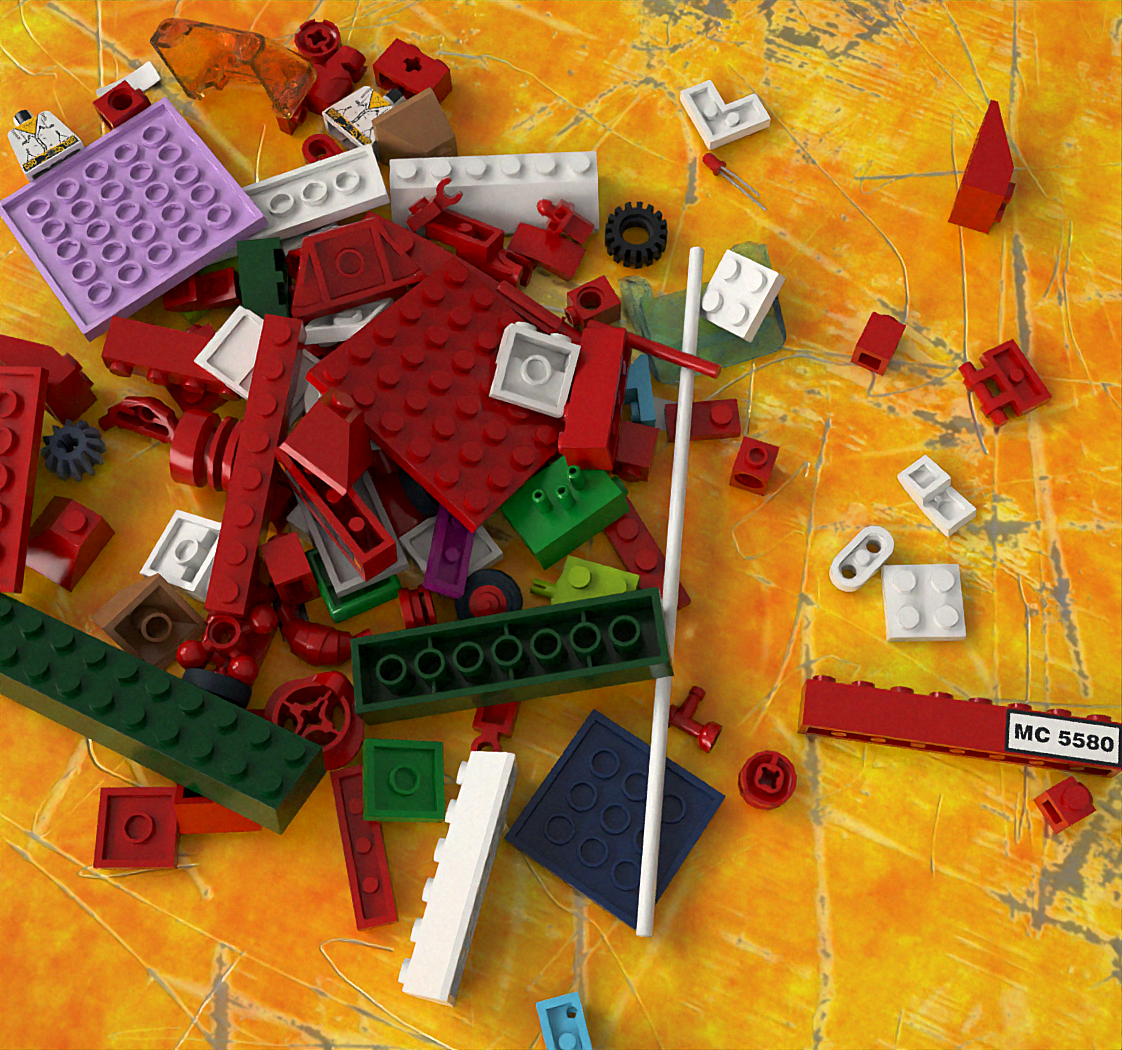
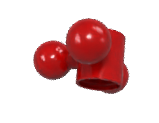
(242, 667)

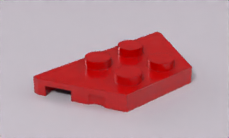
(349, 266)

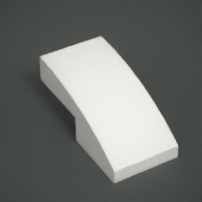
(932, 493)

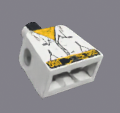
(351, 117)
(41, 142)

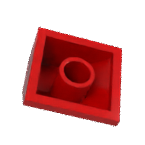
(332, 441)
(66, 541)

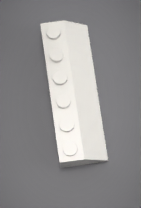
(499, 187)
(461, 877)

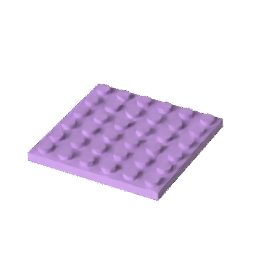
(130, 217)

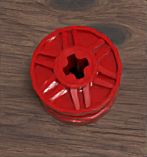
(204, 449)

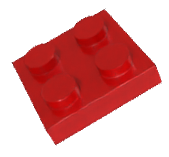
(137, 829)

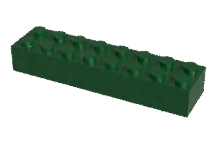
(511, 657)

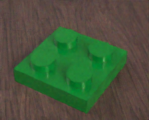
(403, 781)

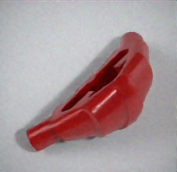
(142, 415)
(316, 642)

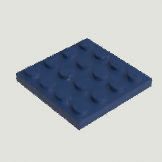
(592, 812)

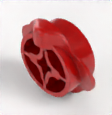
(328, 691)

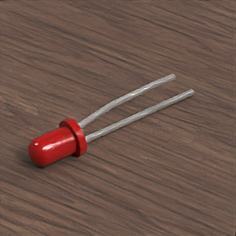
(718, 166)

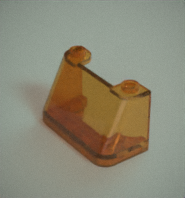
(211, 54)

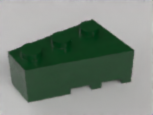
(264, 277)

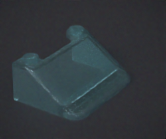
(663, 322)

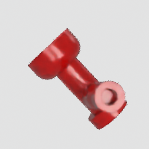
(682, 719)

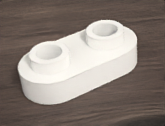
(860, 560)

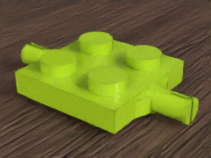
(585, 580)

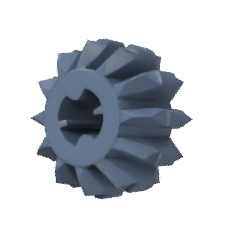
(86, 445)

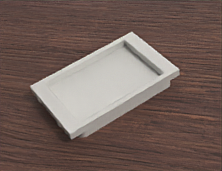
(233, 355)

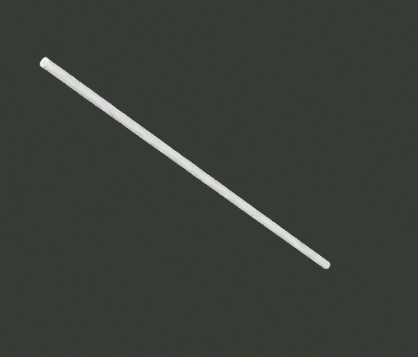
(670, 599)

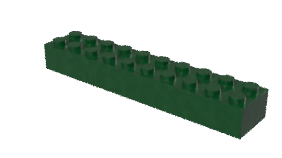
(156, 718)

